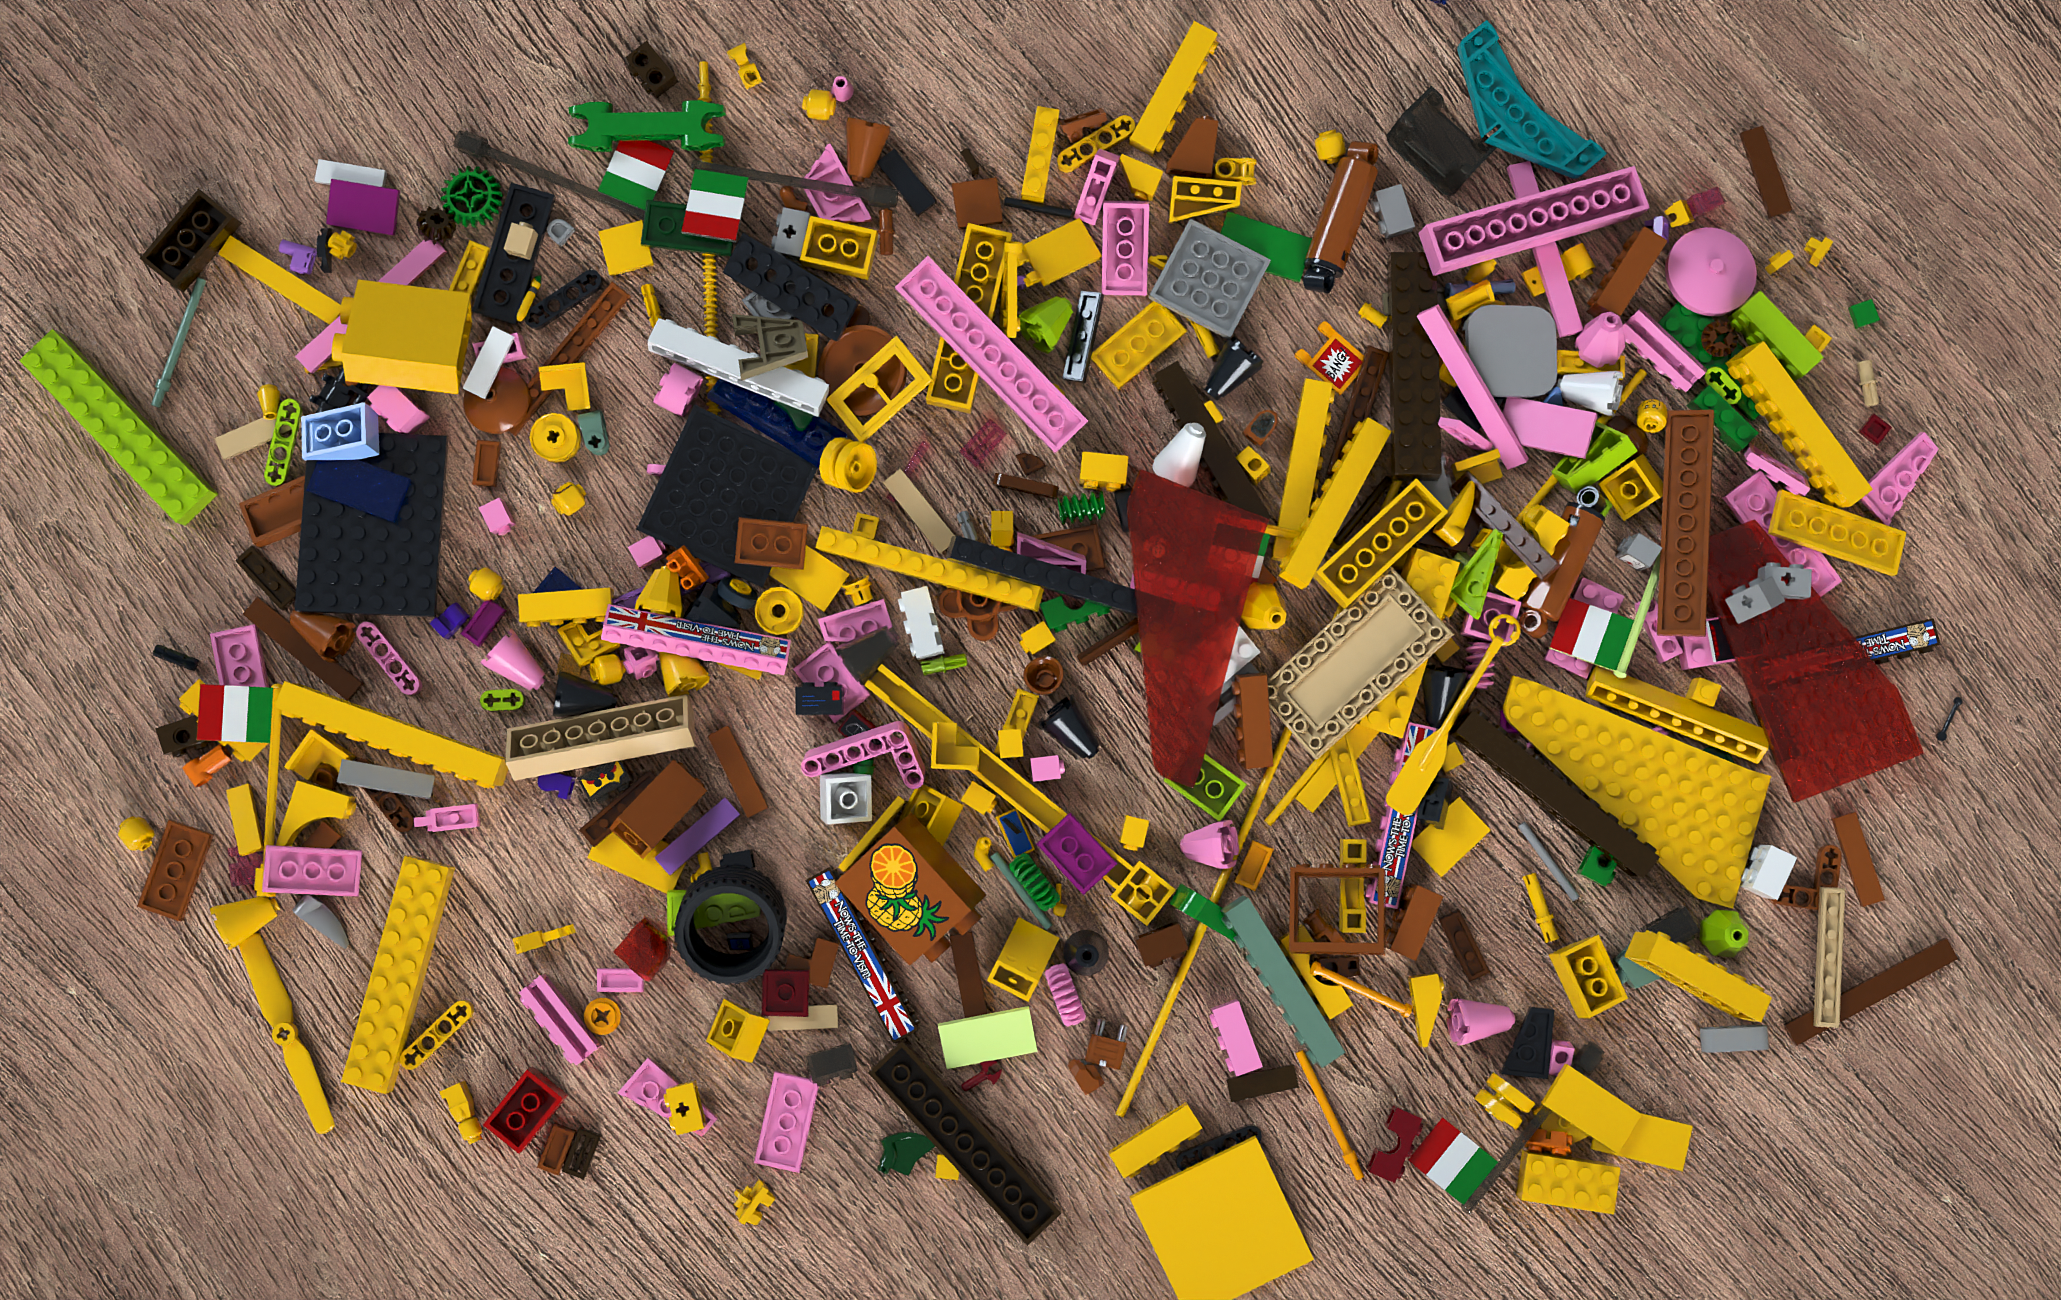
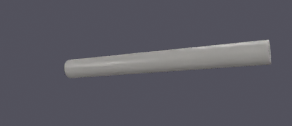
(1549, 862)

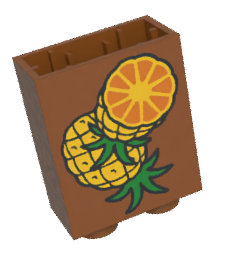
(912, 891)

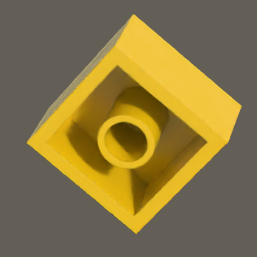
(1103, 471)

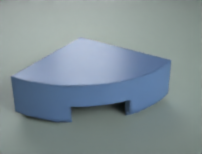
(1554, 397)

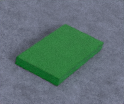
(1282, 247)

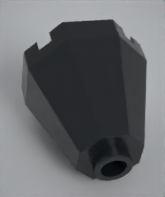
(712, 609)

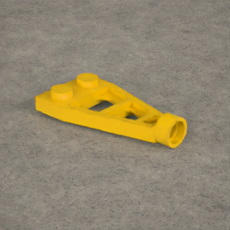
(1008, 321)

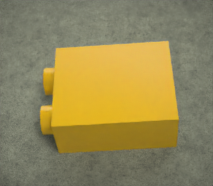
(404, 336)

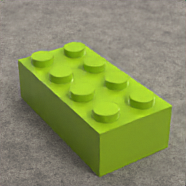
(1762, 321)

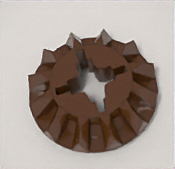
(1709, 335)

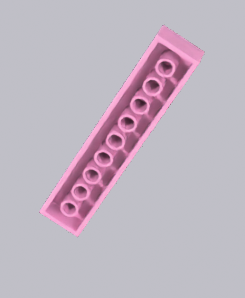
(1533, 220)

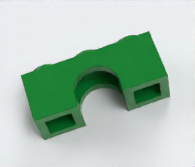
(1733, 427)
(1059, 615)

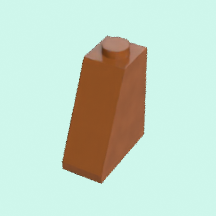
(1196, 150)

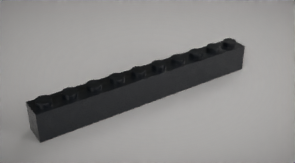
(1042, 574)

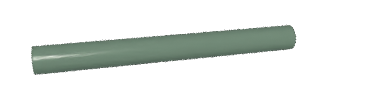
(1004, 868)

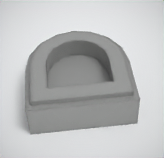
(559, 231)

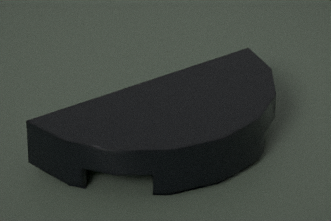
(323, 249)

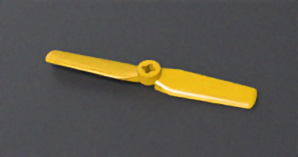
(279, 1013)

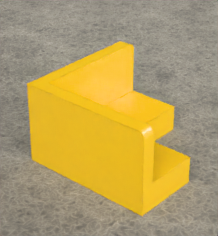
(568, 377)
(314, 751)
(946, 753)

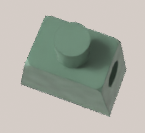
(1632, 973)

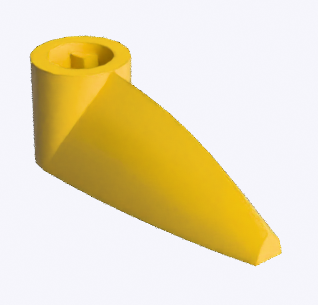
(1452, 524)

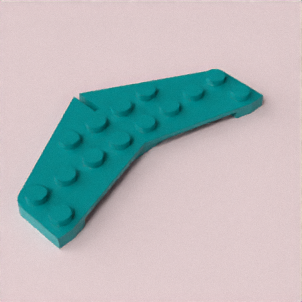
(1521, 124)

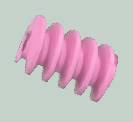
(1478, 651)

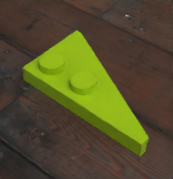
(1473, 581)

